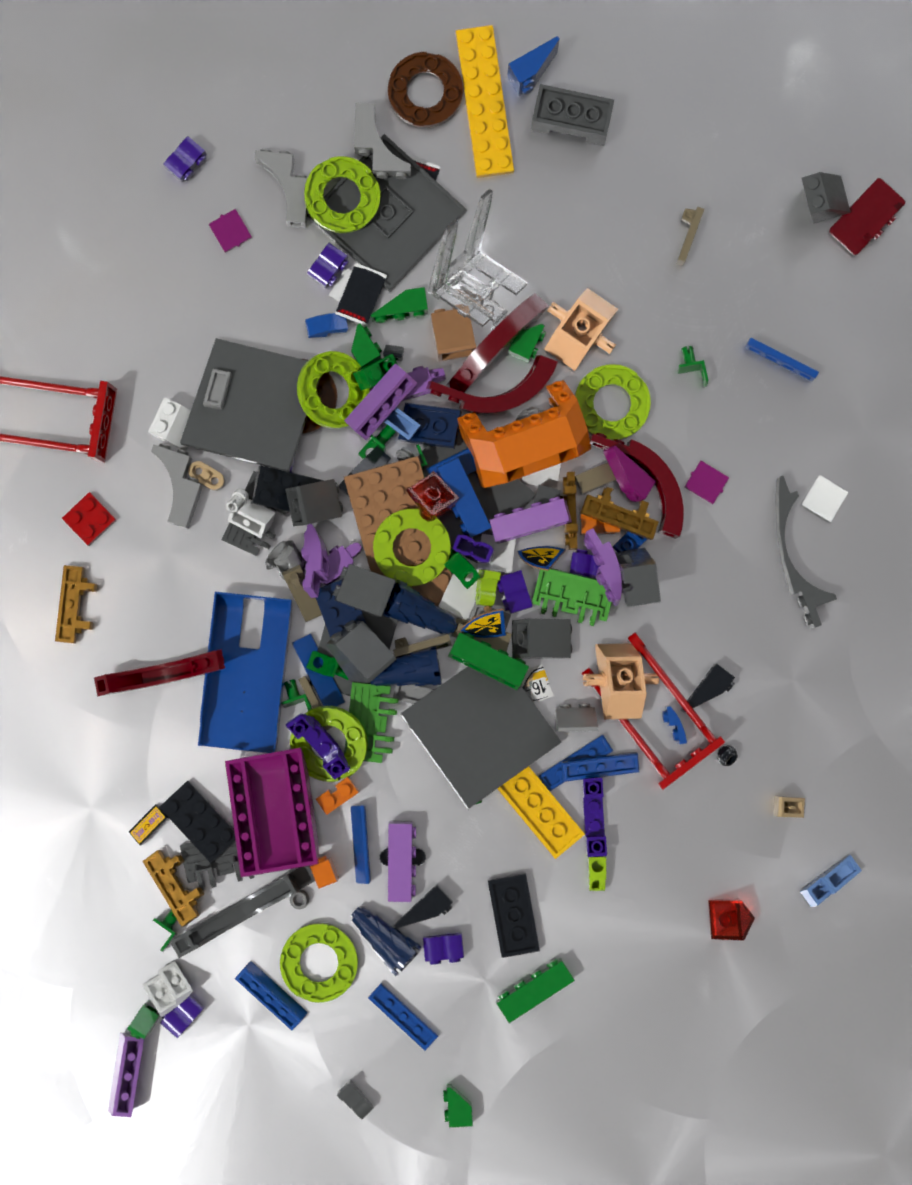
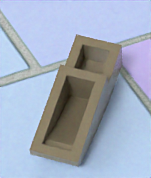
(595, 478)

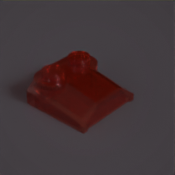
(432, 497)

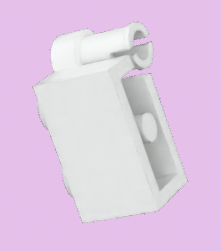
(249, 516)

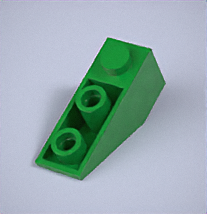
(408, 303)

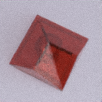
(729, 919)

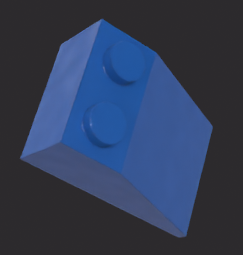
(529, 68)

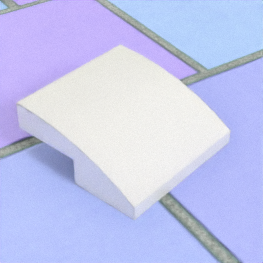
(168, 989)

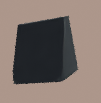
(397, 352)

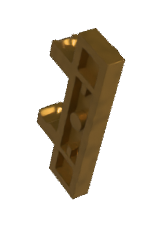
(569, 489)
(632, 521)
(68, 619)
(178, 899)

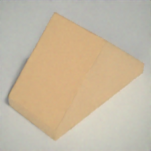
(789, 807)

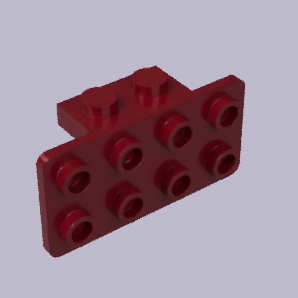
(867, 217)

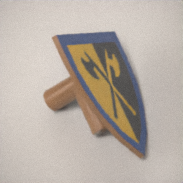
(541, 557)
(486, 625)

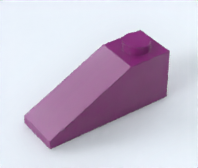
(630, 476)

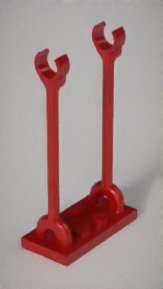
(98, 430)
(697, 755)

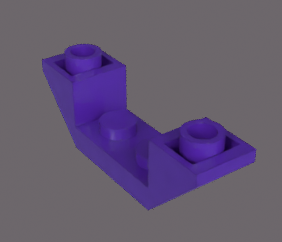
(333, 757)
(594, 817)

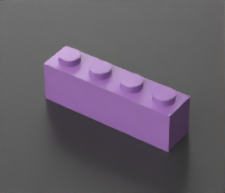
(380, 401)
(531, 520)
(400, 861)
(125, 1075)

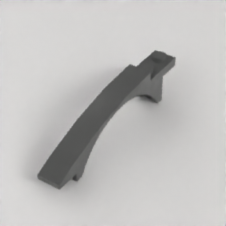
(809, 595)
(242, 910)

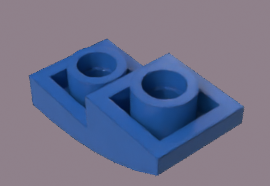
(323, 324)
(629, 542)
(672, 719)

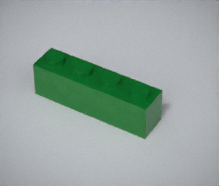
(488, 660)
(535, 990)

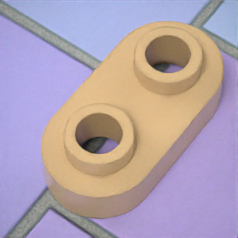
(207, 475)

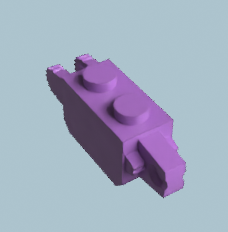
(422, 376)
(339, 558)

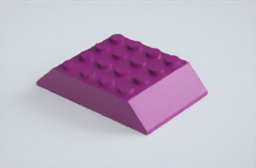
(272, 812)

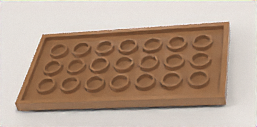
(375, 497)

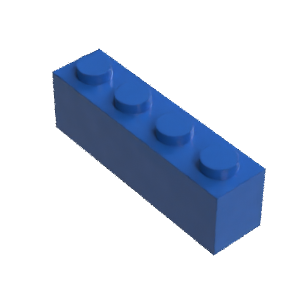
(468, 505)

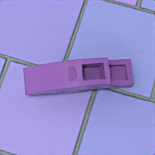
(317, 561)
(609, 570)

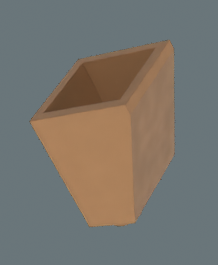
(452, 334)

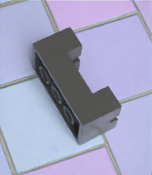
(572, 114)
(638, 577)

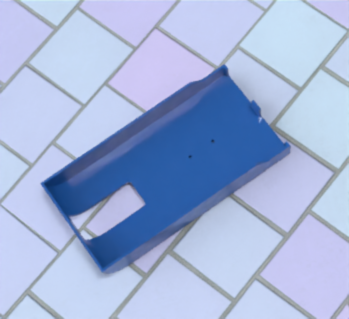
(248, 670)

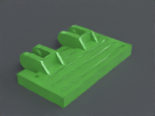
(573, 591)
(366, 708)

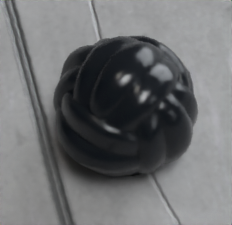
(727, 755)

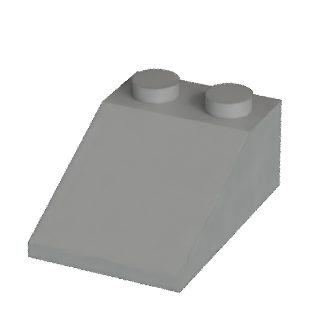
(575, 719)

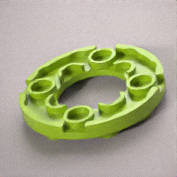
(345, 168)
(630, 382)
(307, 383)
(389, 563)
(353, 733)
(313, 990)

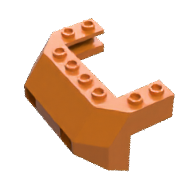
(527, 443)

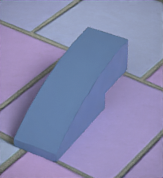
(402, 423)
(830, 881)

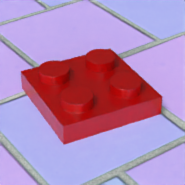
(89, 519)

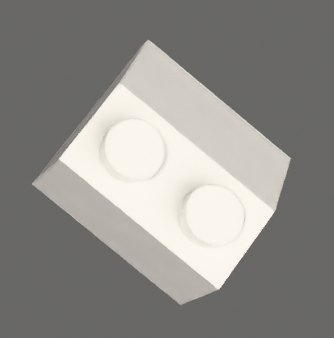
(170, 423)

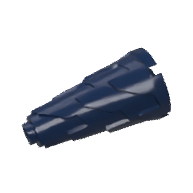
(411, 607)
(414, 669)
(387, 941)

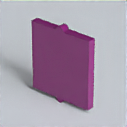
(230, 230)
(706, 482)

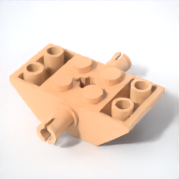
(571, 344)
(620, 681)

